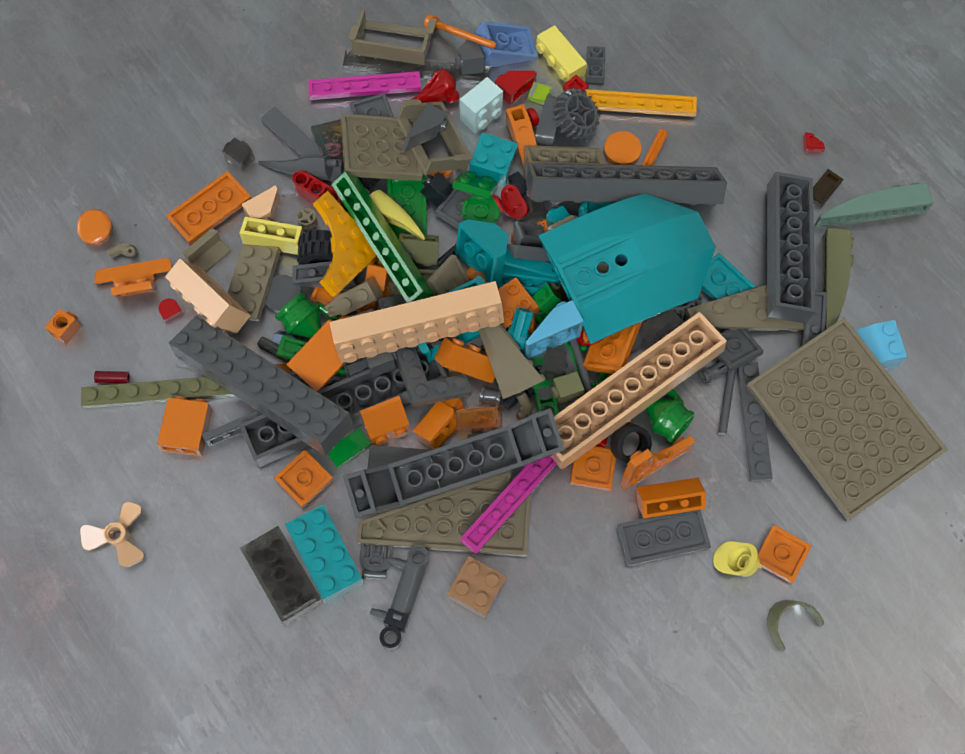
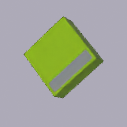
(539, 93)

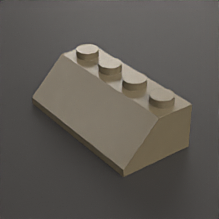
(560, 154)

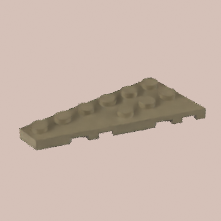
(743, 311)

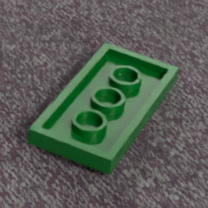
(408, 196)

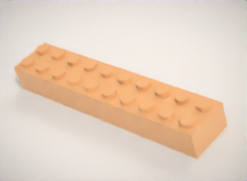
(636, 387)

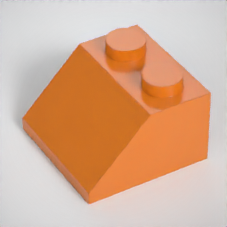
(385, 421)

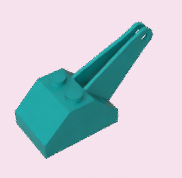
(486, 250)

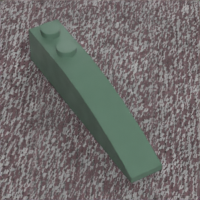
(880, 204)

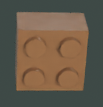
(476, 587)

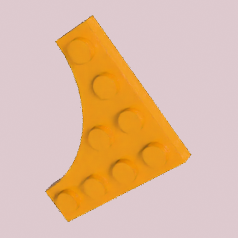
(348, 245)

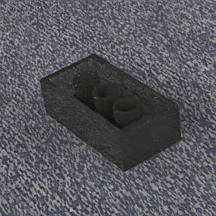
(281, 576)

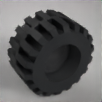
(314, 247)

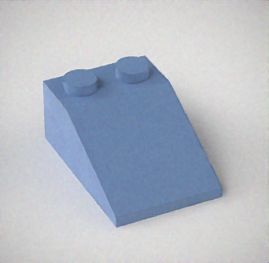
(513, 44)

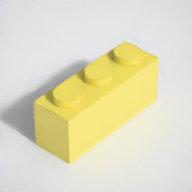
(560, 54)
(271, 234)

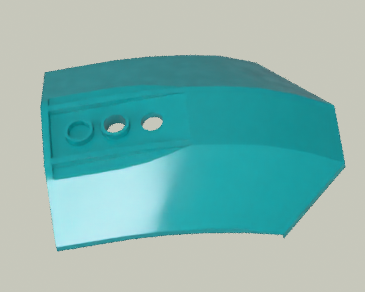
(665, 263)

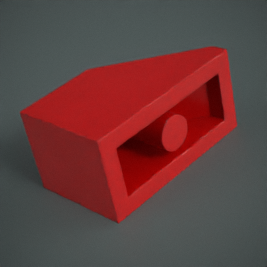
(515, 84)

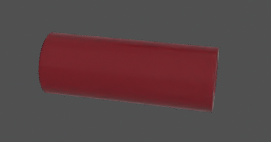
(117, 377)

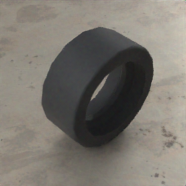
(619, 436)

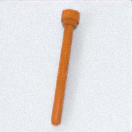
(459, 32)

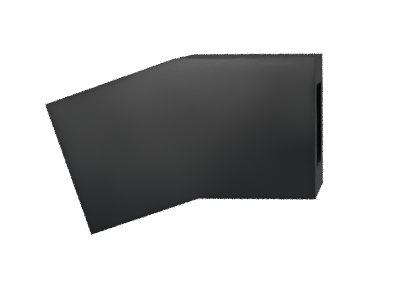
(519, 181)

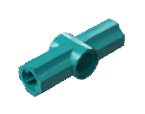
(520, 326)

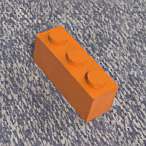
(465, 359)
(671, 497)

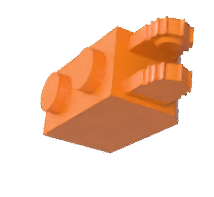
(438, 423)

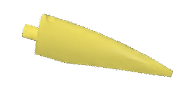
(395, 213)

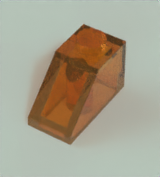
(479, 419)

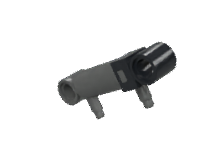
(398, 615)

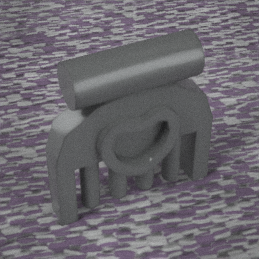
(375, 564)

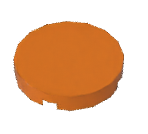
(622, 148)

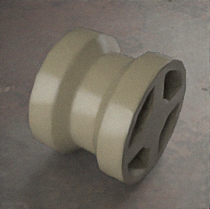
(309, 215)

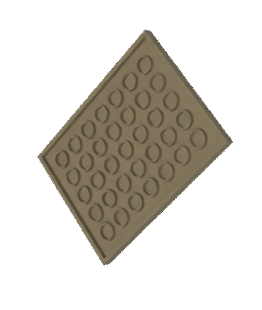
(846, 418)

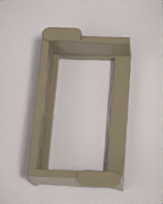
(390, 51)
(460, 156)

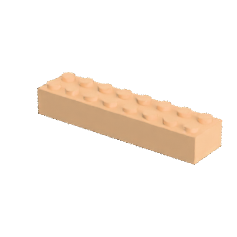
(417, 322)

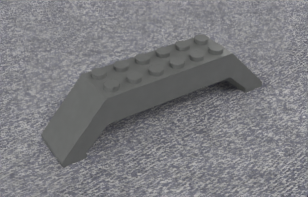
(454, 465)

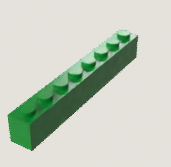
(381, 238)

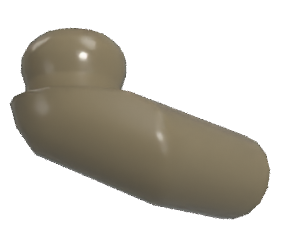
(122, 248)
(526, 406)

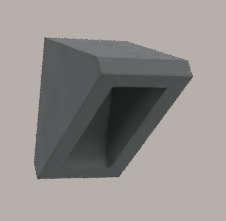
(527, 234)

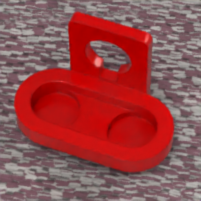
(512, 202)

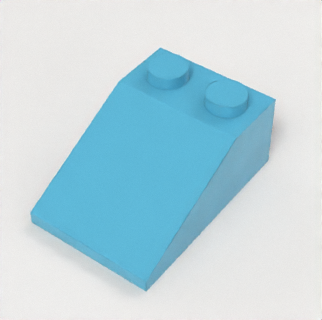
(557, 329)
(884, 342)

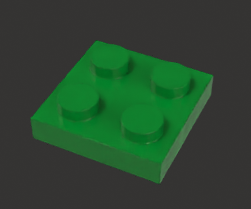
(476, 185)

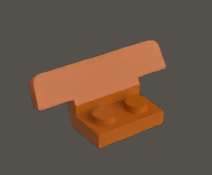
(134, 277)

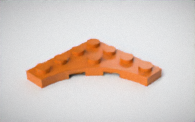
(646, 462)

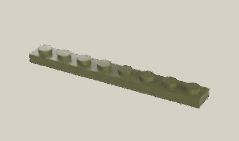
(150, 392)

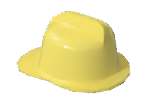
(737, 559)

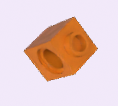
(66, 333)

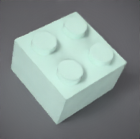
(481, 105)

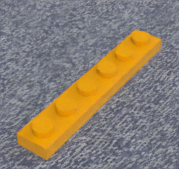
(644, 103)

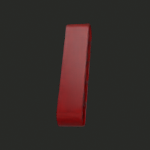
(311, 186)

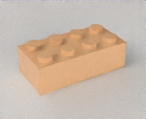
(207, 297)

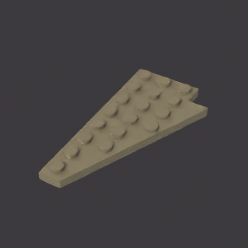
(445, 518)

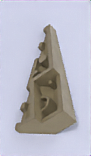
(509, 365)

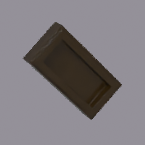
(825, 187)

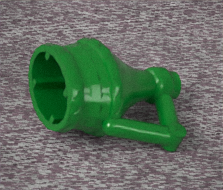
(302, 316)
(670, 416)

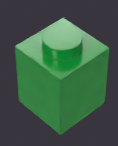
(547, 298)

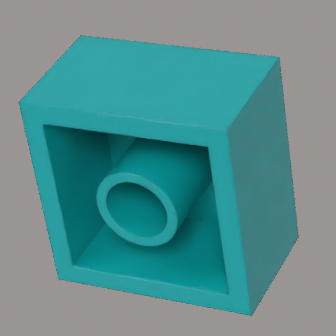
(494, 158)

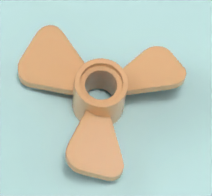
(95, 537)

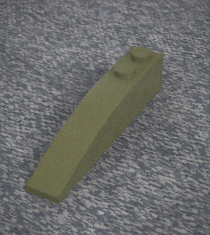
(836, 270)

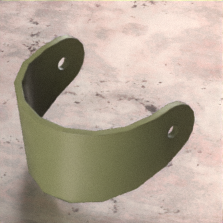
(776, 612)

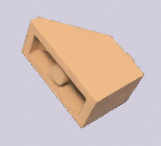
(263, 205)

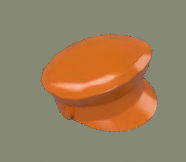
(94, 227)

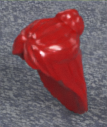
(439, 89)

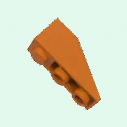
(520, 128)

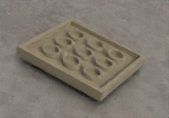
(375, 147)

